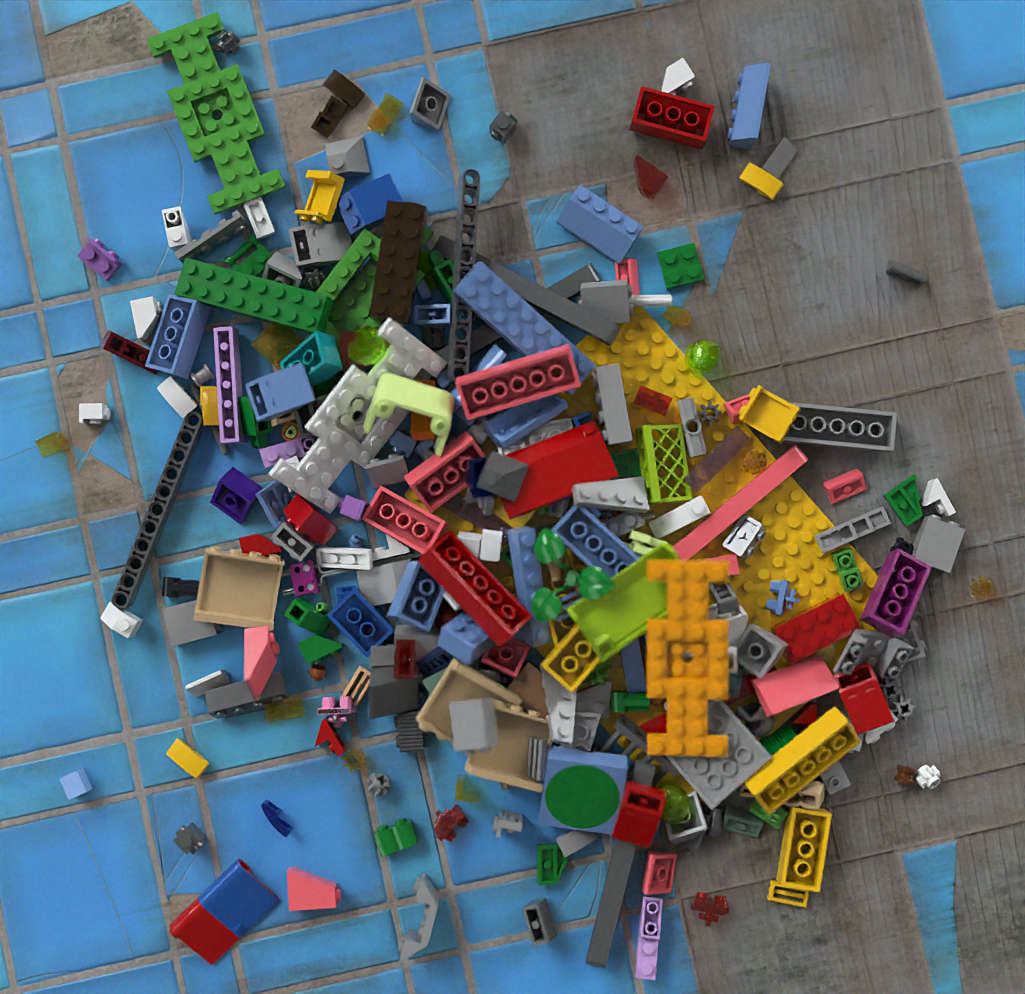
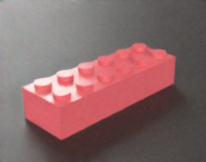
(517, 382)

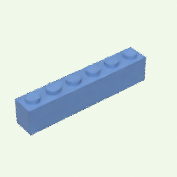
(527, 582)

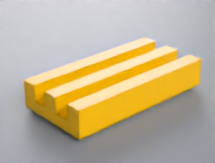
(772, 890)

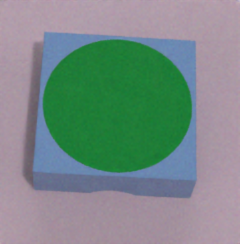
(582, 789)

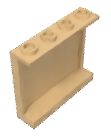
(238, 588)
(458, 685)
(510, 759)

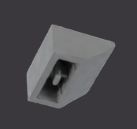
(387, 471)

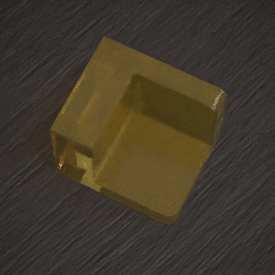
(52, 444)

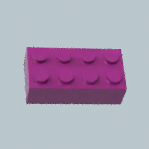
(895, 593)

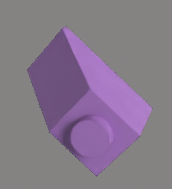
(353, 507)

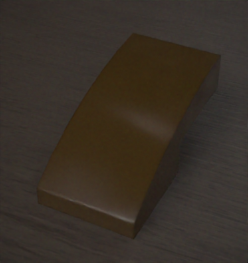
(344, 89)
(329, 117)

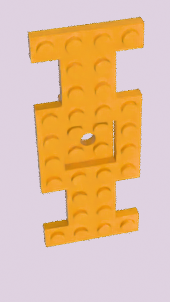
(684, 682)

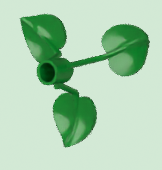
(592, 580)

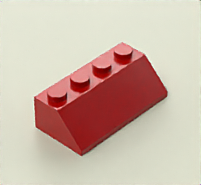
(672, 118)

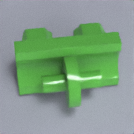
(596, 672)
(774, 819)

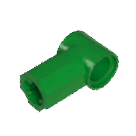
(623, 701)

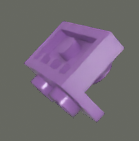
(99, 259)

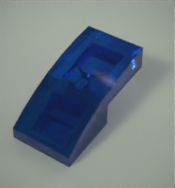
(272, 812)

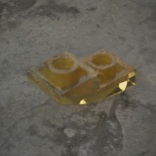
(385, 114)
(287, 709)

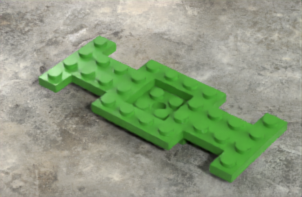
(213, 92)

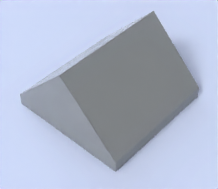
(429, 104)

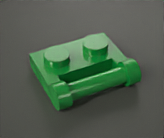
(255, 263)

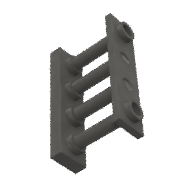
(638, 739)

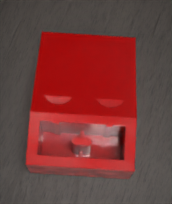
(863, 699)
(639, 813)

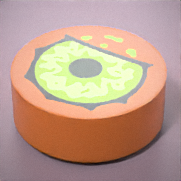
(290, 431)

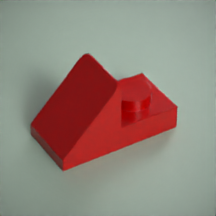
(805, 716)
(328, 732)

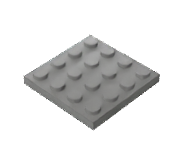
(719, 776)

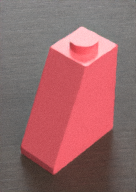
(310, 891)

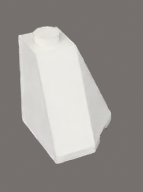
(737, 622)

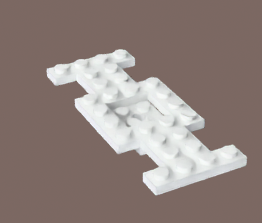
(342, 434)

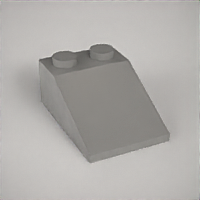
(381, 581)

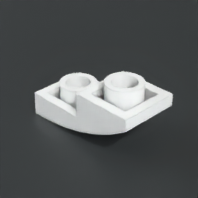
(176, 396)

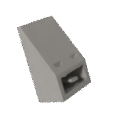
(319, 244)

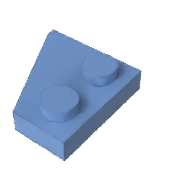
(274, 501)

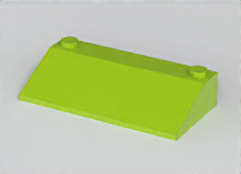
(623, 612)

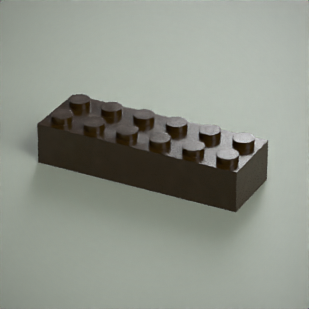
(398, 262)

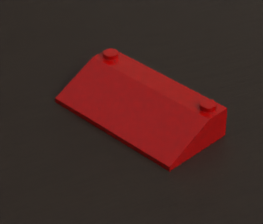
(558, 465)

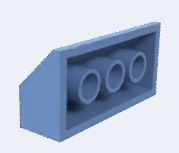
(749, 105)
(599, 224)
(178, 336)

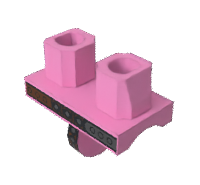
(346, 707)

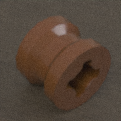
(905, 774)

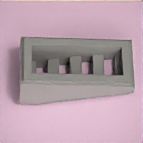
(724, 597)

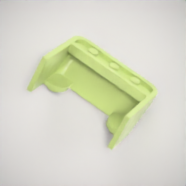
(413, 396)

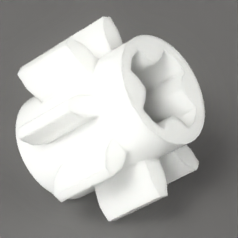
(928, 777)

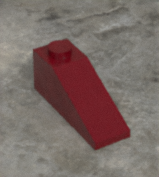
(126, 349)

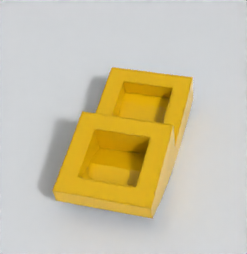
(761, 180)
(209, 405)
(187, 758)

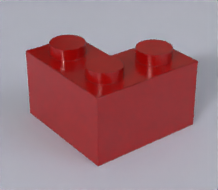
(309, 520)

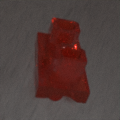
(652, 400)
(447, 821)
(718, 907)

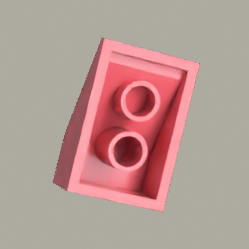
(259, 658)

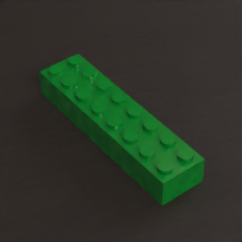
(254, 297)

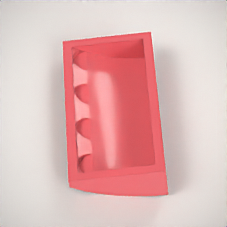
(794, 685)

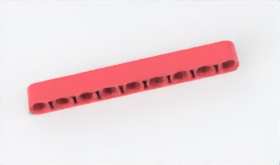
(740, 503)

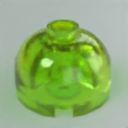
(367, 346)
(701, 356)
(676, 804)

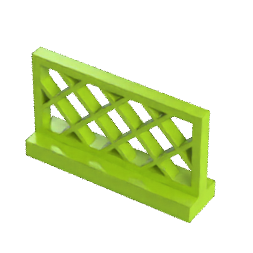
(648, 462)

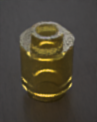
(677, 316)

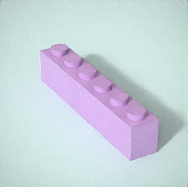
(228, 384)

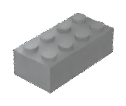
(612, 405)

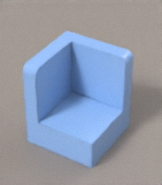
(76, 783)

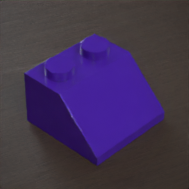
(235, 495)

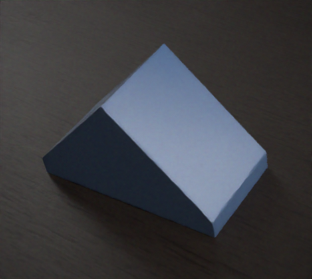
(432, 315)

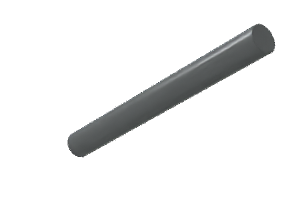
(214, 429)

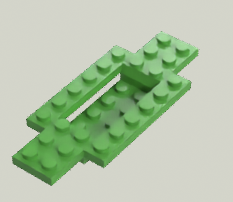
(354, 305)

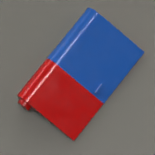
(223, 912)

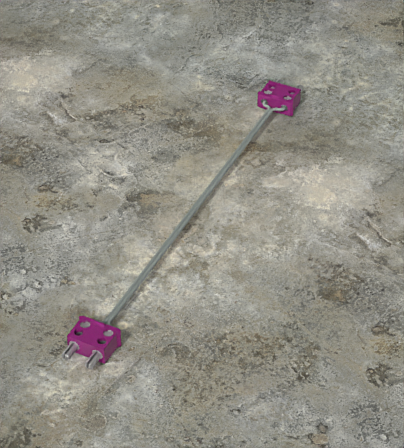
(308, 576)

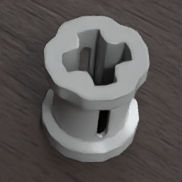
(202, 375)

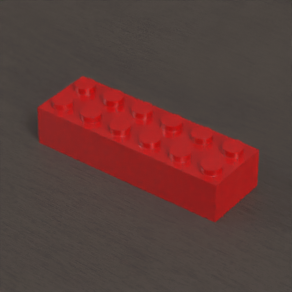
(474, 588)

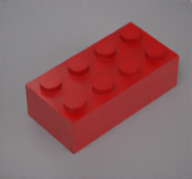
(816, 627)

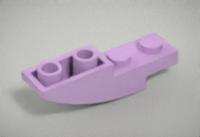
(297, 447)
(648, 938)

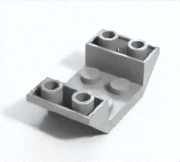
(883, 652)
(417, 940)

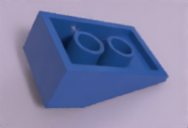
(367, 204)
(361, 622)

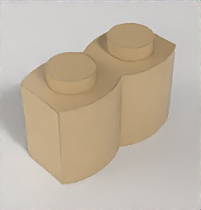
(809, 797)

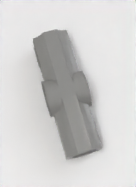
(693, 439)

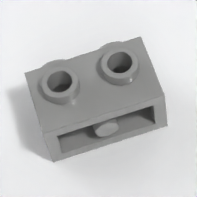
(295, 543)
(834, 778)

